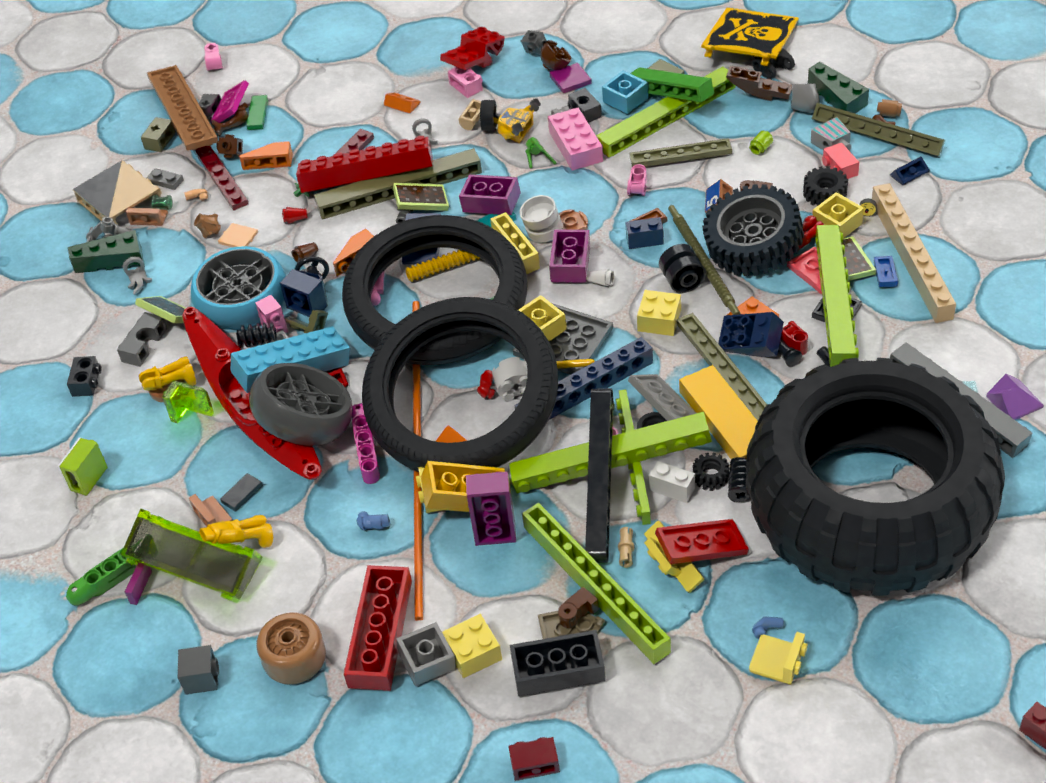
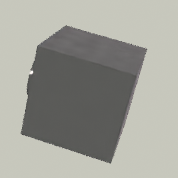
(198, 669)

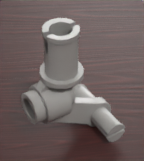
(107, 226)

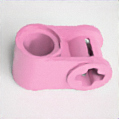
(212, 57)
(637, 180)

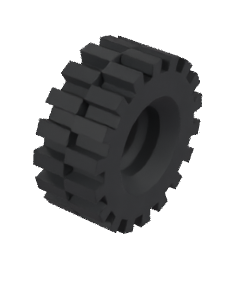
(823, 183)

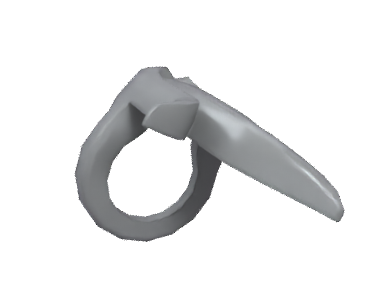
(426, 132)
(136, 276)

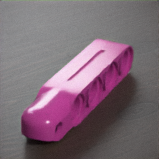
(365, 446)

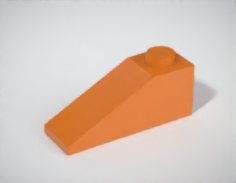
(269, 156)

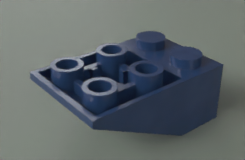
(751, 334)

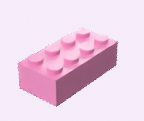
(575, 139)

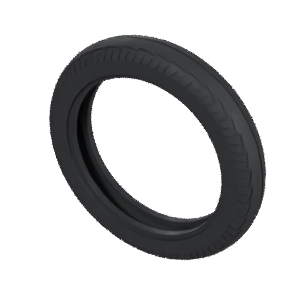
(422, 234)
(445, 318)

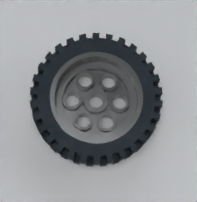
(753, 230)

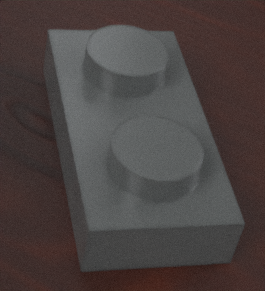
(165, 178)

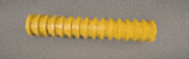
(438, 264)

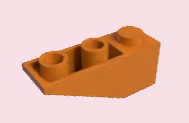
(349, 251)

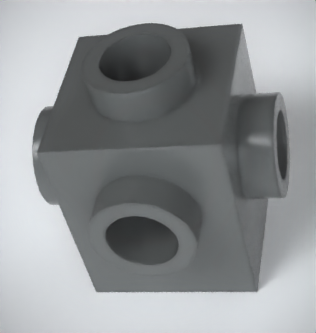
(533, 41)

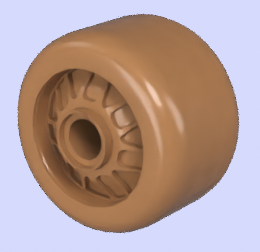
(291, 648)

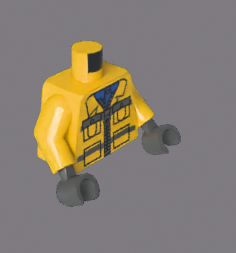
(516, 122)

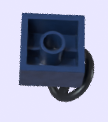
(305, 288)

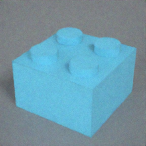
(625, 92)

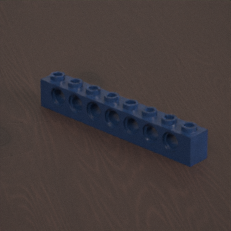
(602, 374)

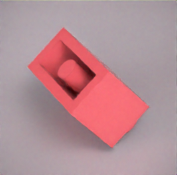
(842, 159)

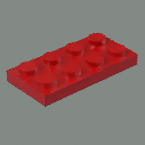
(701, 541)

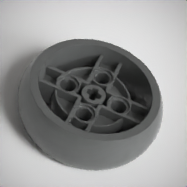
(300, 404)

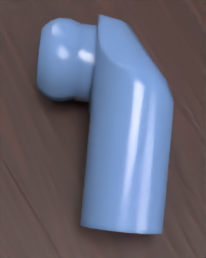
(766, 623)

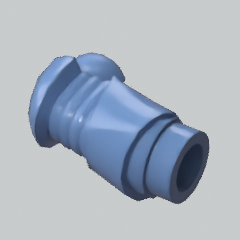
(372, 521)

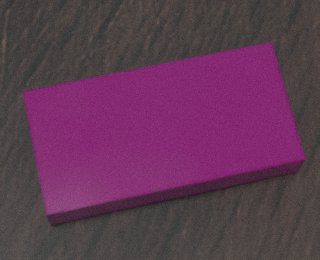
(137, 583)

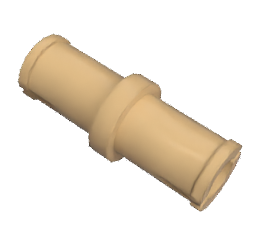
(626, 547)

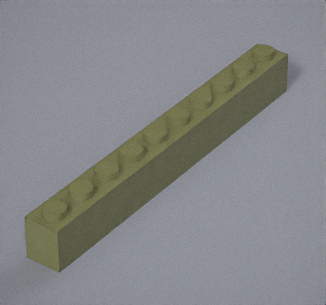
(381, 189)

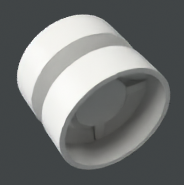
(540, 218)

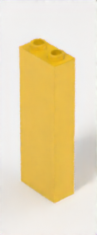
(724, 411)

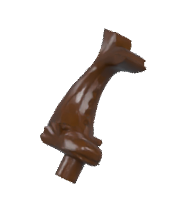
(239, 118)

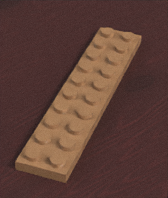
(182, 108)

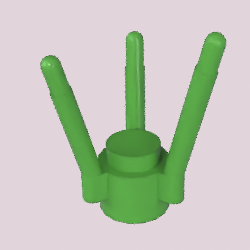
(534, 147)

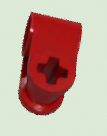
(795, 337)

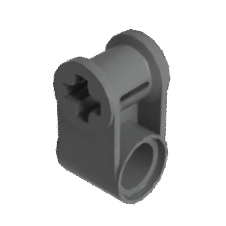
(209, 104)

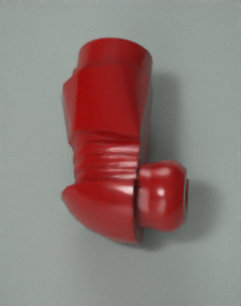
(485, 382)

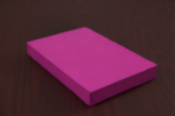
(230, 101)

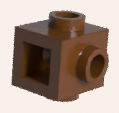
(230, 146)

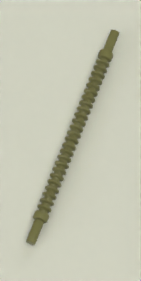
(711, 272)

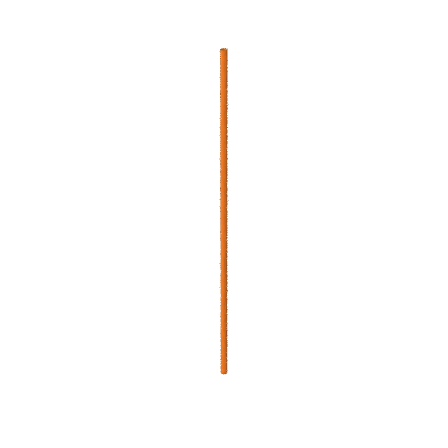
(418, 559)

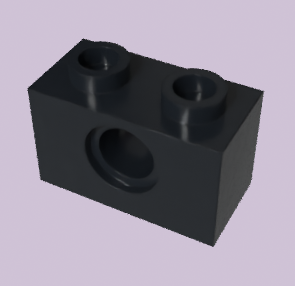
(586, 103)

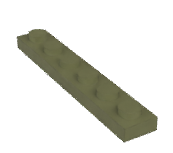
(681, 153)

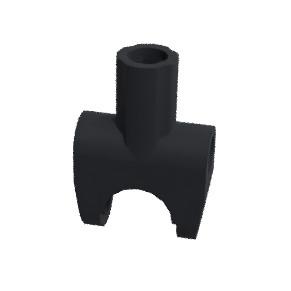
(783, 60)

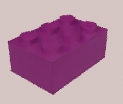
(489, 194)
(570, 256)

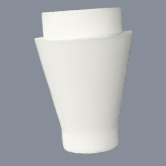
(603, 277)

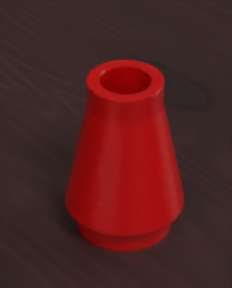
(293, 214)

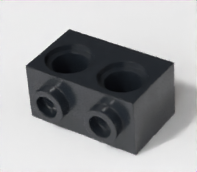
(84, 376)

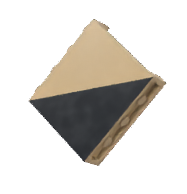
(114, 191)

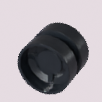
(682, 268)

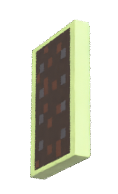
(420, 196)
(856, 260)
(162, 307)

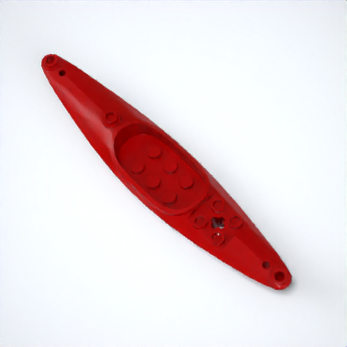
(214, 356)

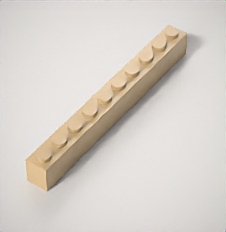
(914, 254)

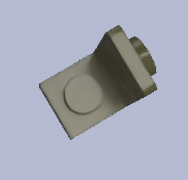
(316, 321)

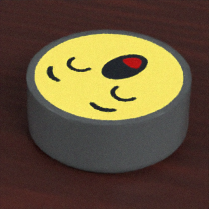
(869, 206)

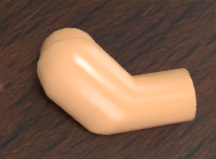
(201, 193)

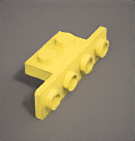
(684, 572)

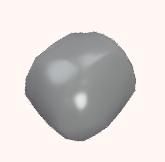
(804, 97)

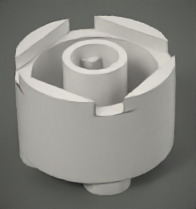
(510, 377)

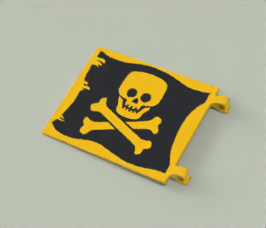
(750, 33)

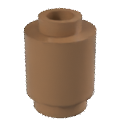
(889, 108)

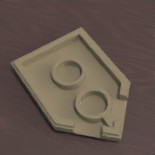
(551, 626)

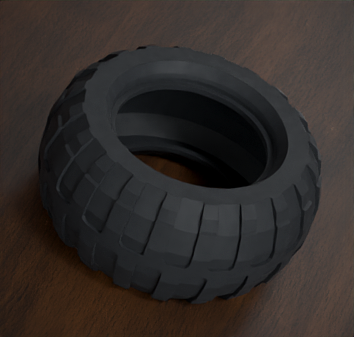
(863, 541)

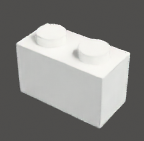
(672, 481)

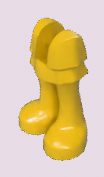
(158, 377)

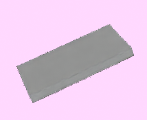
(661, 396)

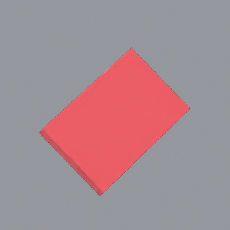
(807, 268)

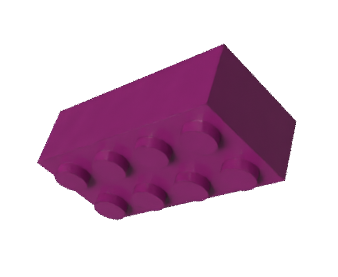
(491, 508)

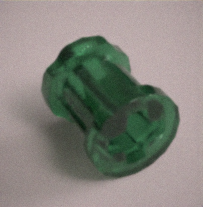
(162, 202)

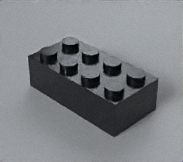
(557, 663)

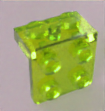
(185, 397)

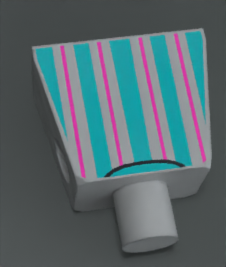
(830, 134)

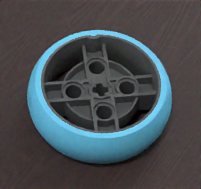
(236, 284)

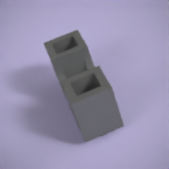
(133, 348)

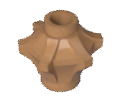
(207, 224)

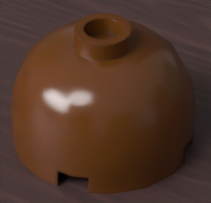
(553, 56)

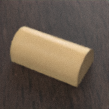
(470, 115)

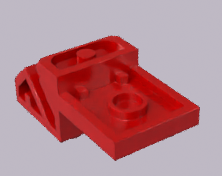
(475, 49)

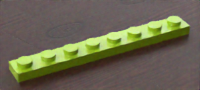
(636, 477)

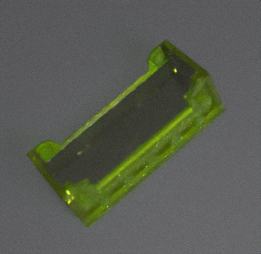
(185, 555)

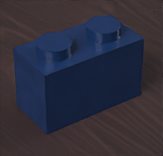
(644, 233)

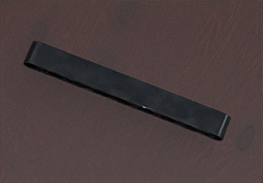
(599, 474)

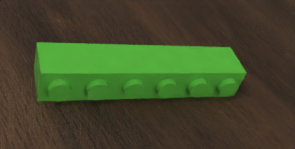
(676, 84)

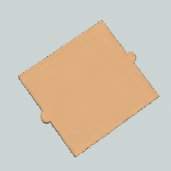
(237, 236)

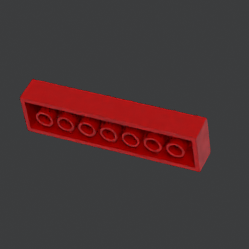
(364, 164)

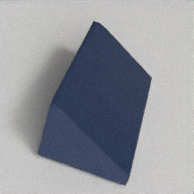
(910, 171)

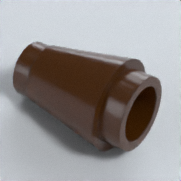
(303, 251)

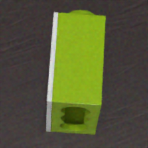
(82, 466)

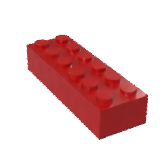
(376, 627)

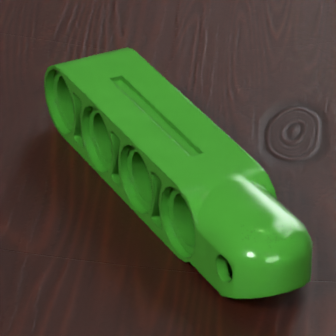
(100, 579)

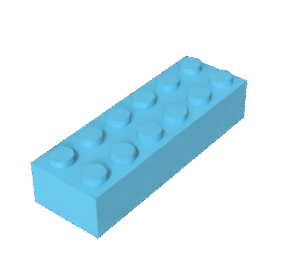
(318, 349)

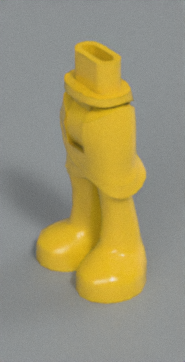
(232, 531)

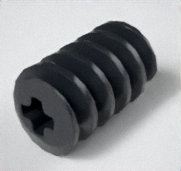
(256, 335)
(737, 480)

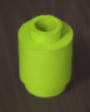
(761, 142)

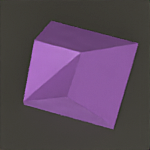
(1013, 397)

